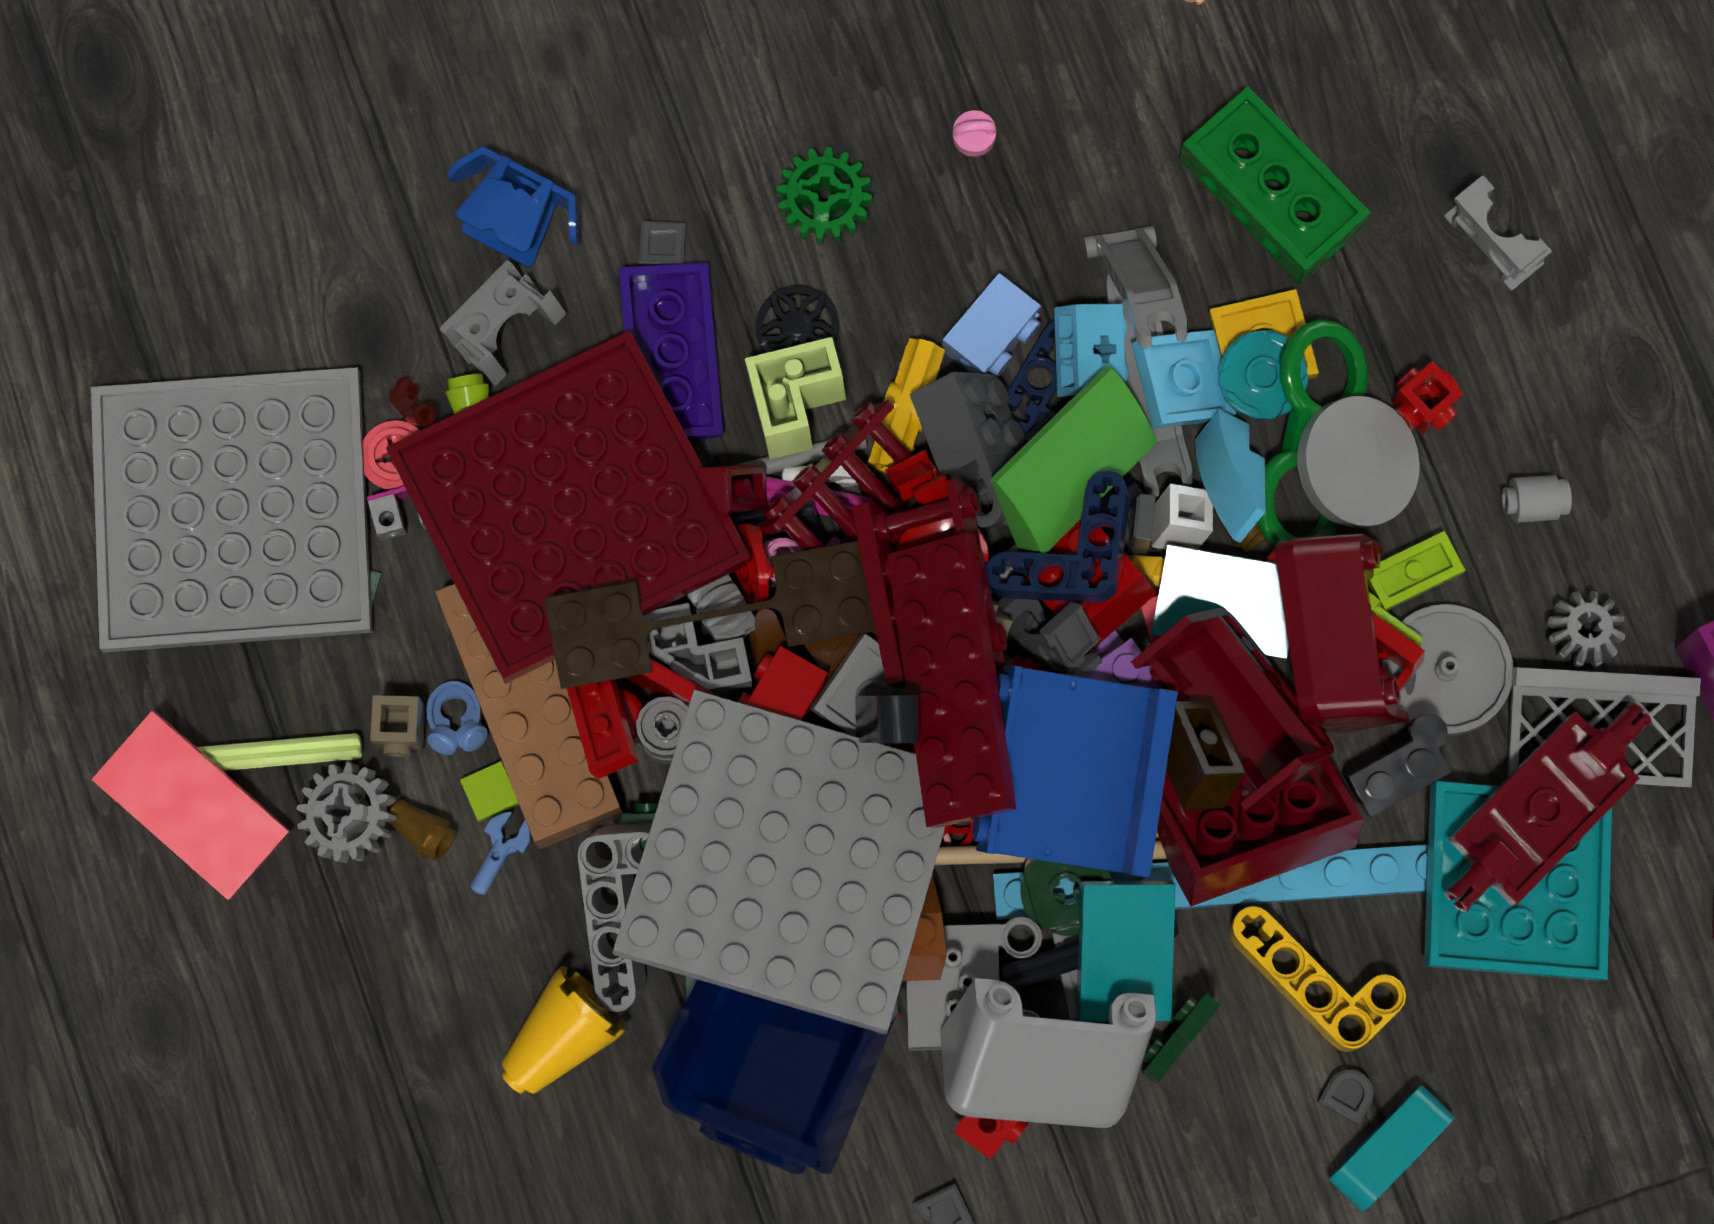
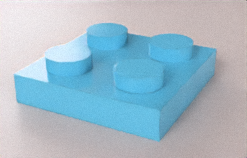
(1181, 379)

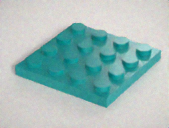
(1550, 933)

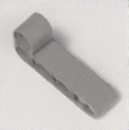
(605, 918)

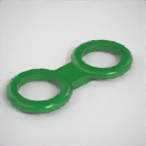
(1303, 410)

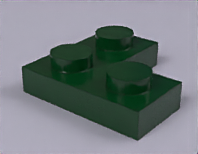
(1189, 1023)

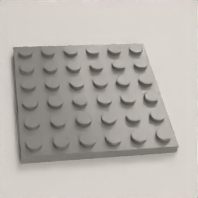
(230, 510)
(784, 864)

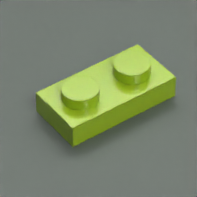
(1415, 571)

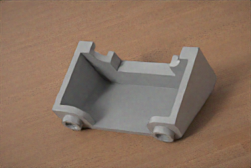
(1042, 1067)

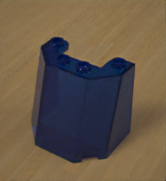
(767, 1076)

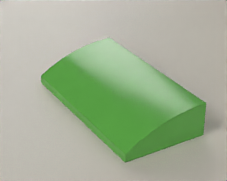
(1048, 477)

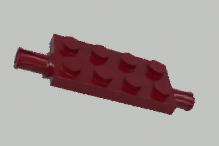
(1545, 807)

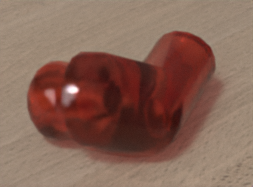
(412, 412)

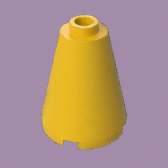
(559, 1033)

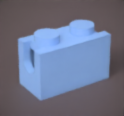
(993, 328)

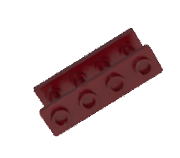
(840, 452)

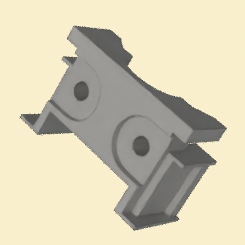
(1512, 255)
(477, 322)

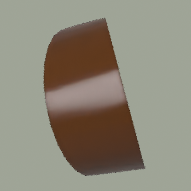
(767, 635)

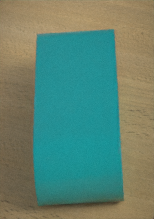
(1391, 1148)

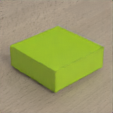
(489, 792)

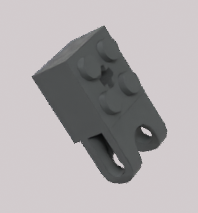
(970, 432)

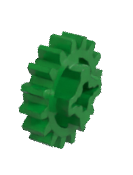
(841, 196)

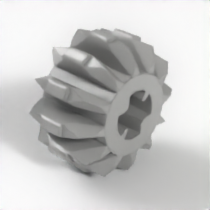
(722, 595)
(1571, 619)

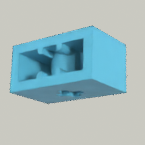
(1076, 334)

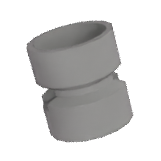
(660, 727)

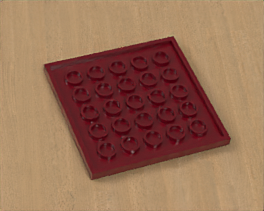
(565, 493)

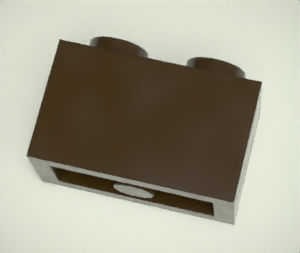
(1202, 757)

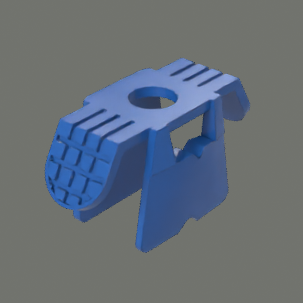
(510, 206)

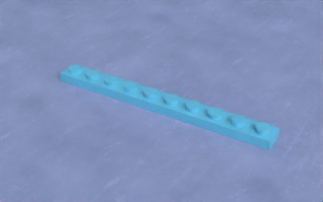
(1337, 876)

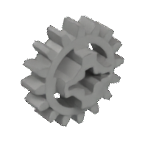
(346, 830)

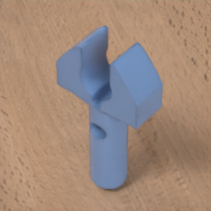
(499, 850)

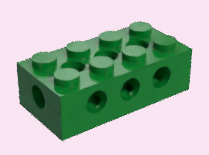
(1280, 158)

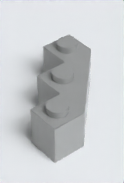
(714, 666)

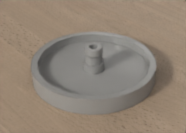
(1358, 462)
(1463, 668)

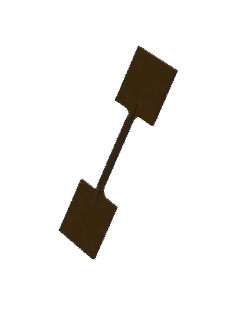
(604, 634)

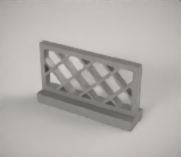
(1611, 687)

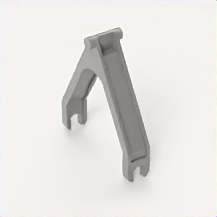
(1140, 280)

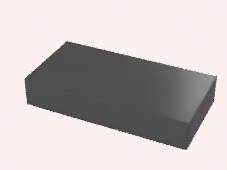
(1141, 525)

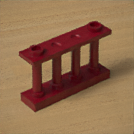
(874, 532)

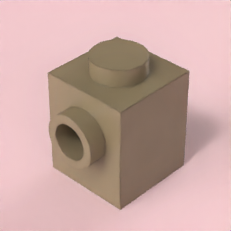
(397, 724)

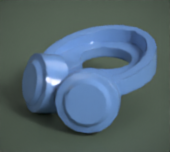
(470, 734)

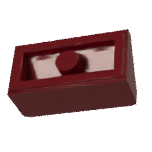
(735, 486)

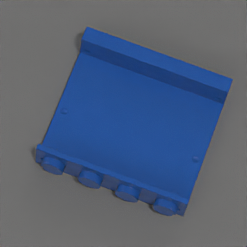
(1082, 771)

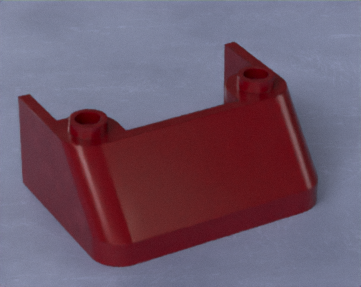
(1334, 633)
(1220, 663)

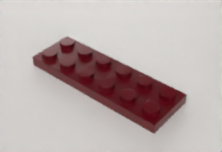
(954, 673)

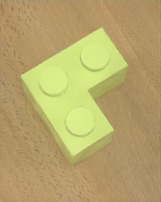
(787, 385)

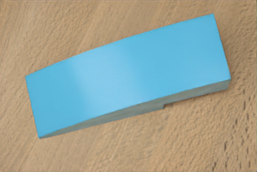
(1231, 473)

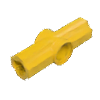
(916, 370)

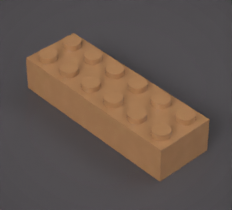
(534, 738)

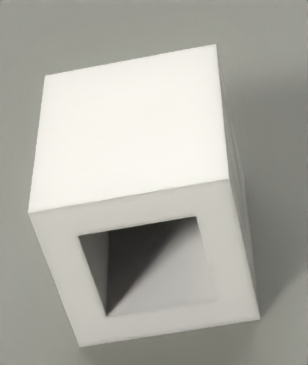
(1182, 517)

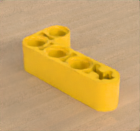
(1310, 972)

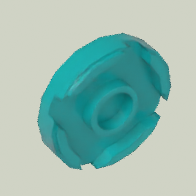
(1249, 373)

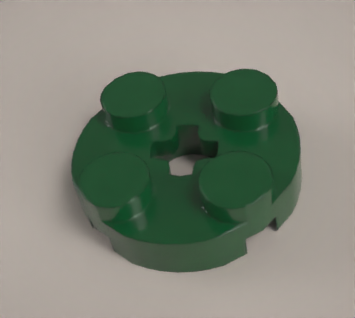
(1052, 908)

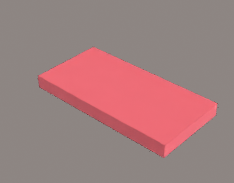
(191, 805)

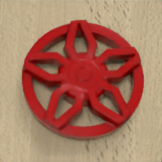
(758, 571)

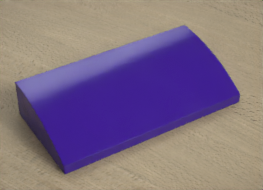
(673, 325)

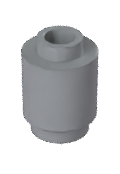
(1536, 498)

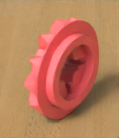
(374, 451)

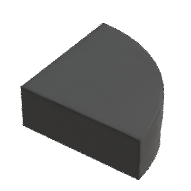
(944, 1207)

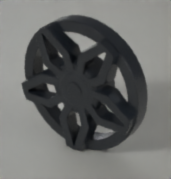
(796, 324)

